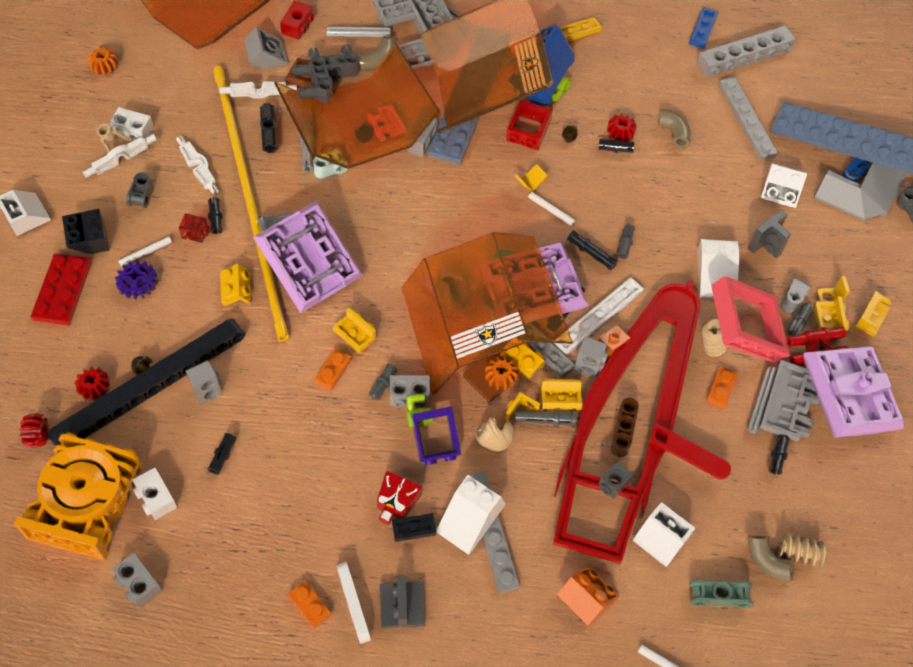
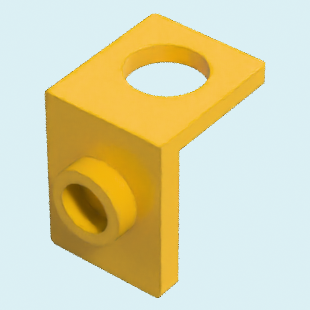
(533, 178)
(840, 289)
(521, 400)

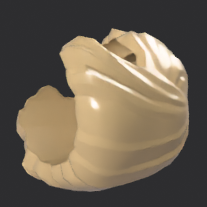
(494, 438)

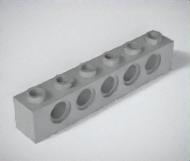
(745, 51)

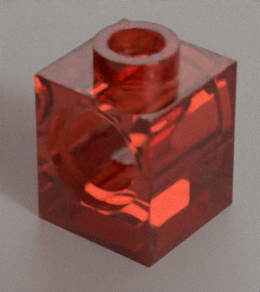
(194, 228)

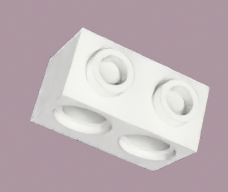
(132, 123)

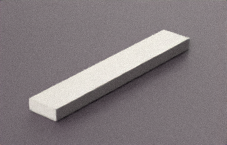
(601, 314)

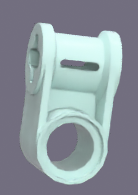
(325, 169)

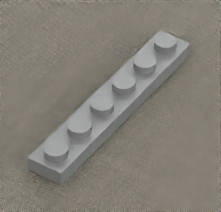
(747, 118)
(498, 551)

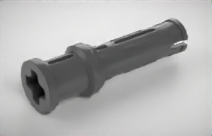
(556, 417)

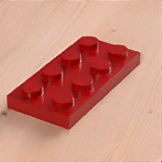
(61, 289)

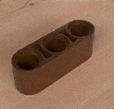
(624, 435)

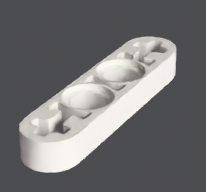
(353, 602)

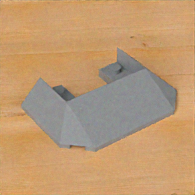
(424, 15)
(862, 200)

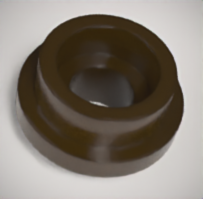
(569, 134)

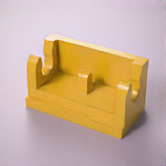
(873, 314)

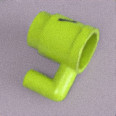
(562, 88)
(411, 399)

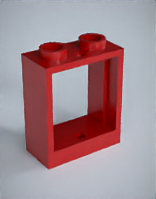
(532, 112)

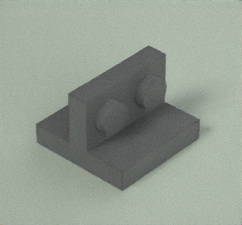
(771, 235)
(402, 604)

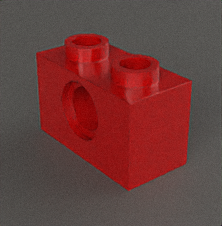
(296, 20)

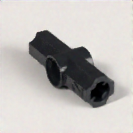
(268, 128)

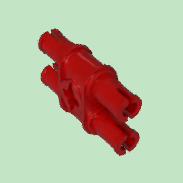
(812, 339)

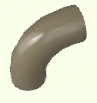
(372, 60)
(678, 127)
(767, 561)

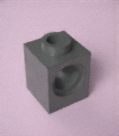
(618, 473)

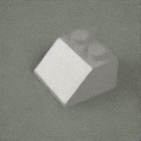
(265, 49)

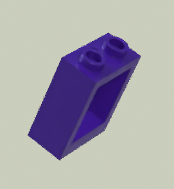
(448, 455)

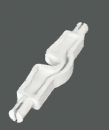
(248, 89)
(126, 150)
(202, 171)

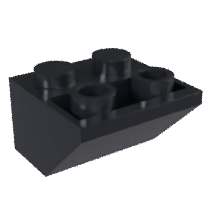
(86, 232)

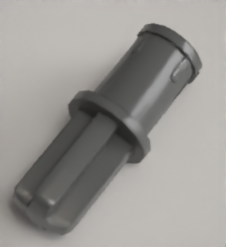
(625, 241)
(800, 319)
(382, 382)

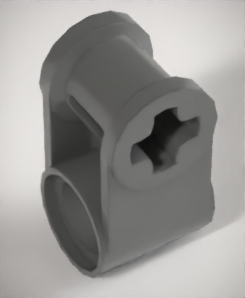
(140, 190)

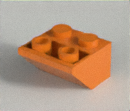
(588, 595)

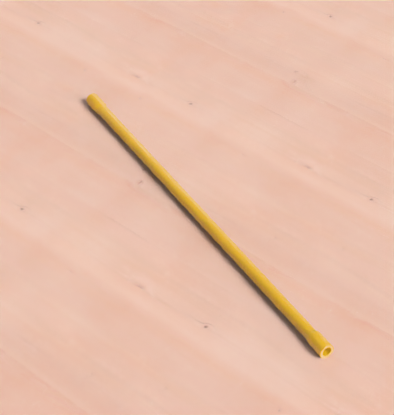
(280, 325)

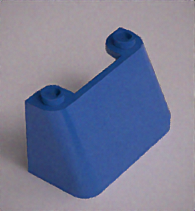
(559, 58)

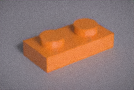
(333, 369)
(722, 387)
(309, 604)

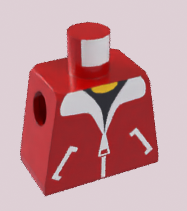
(397, 497)

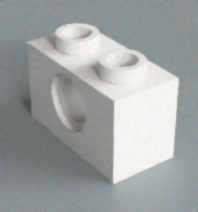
(162, 502)

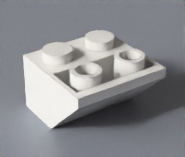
(783, 184)
(23, 210)
(664, 534)

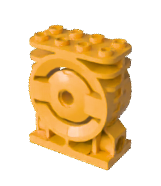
(88, 527)

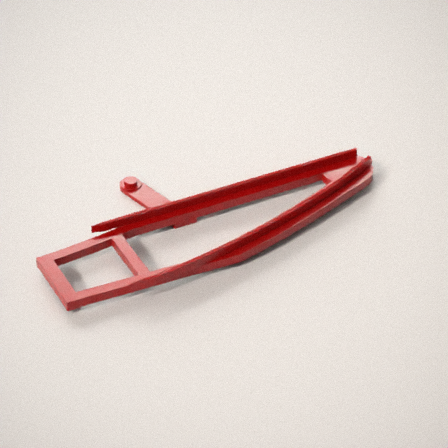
(678, 306)

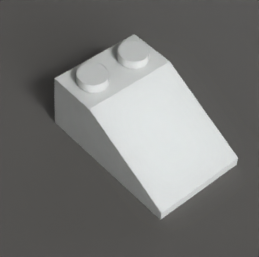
(715, 261)
(470, 514)

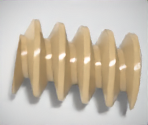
(712, 339)
(802, 548)

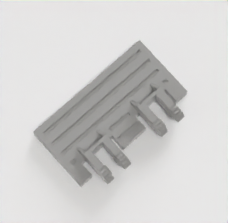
(787, 400)

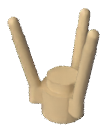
(108, 134)

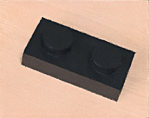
(413, 527)

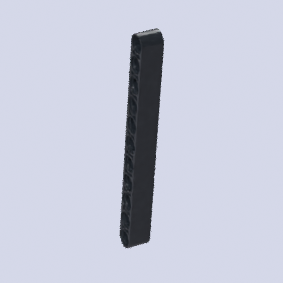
(149, 382)

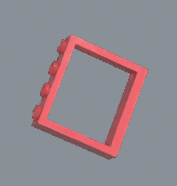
(776, 345)

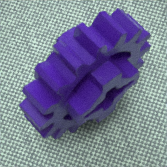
(136, 279)

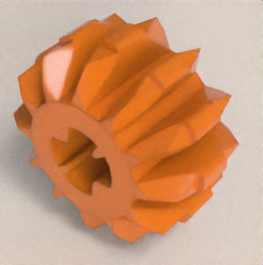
(102, 60)
(501, 380)

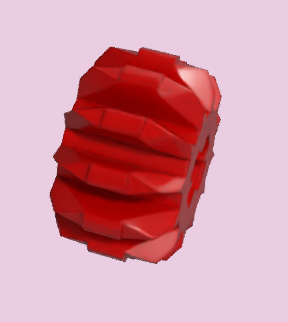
(621, 127)
(92, 383)
(34, 430)

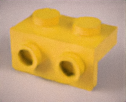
(235, 285)
(831, 314)
(355, 330)
(524, 359)
(561, 394)

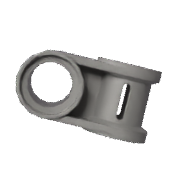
(795, 295)

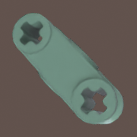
(736, 593)

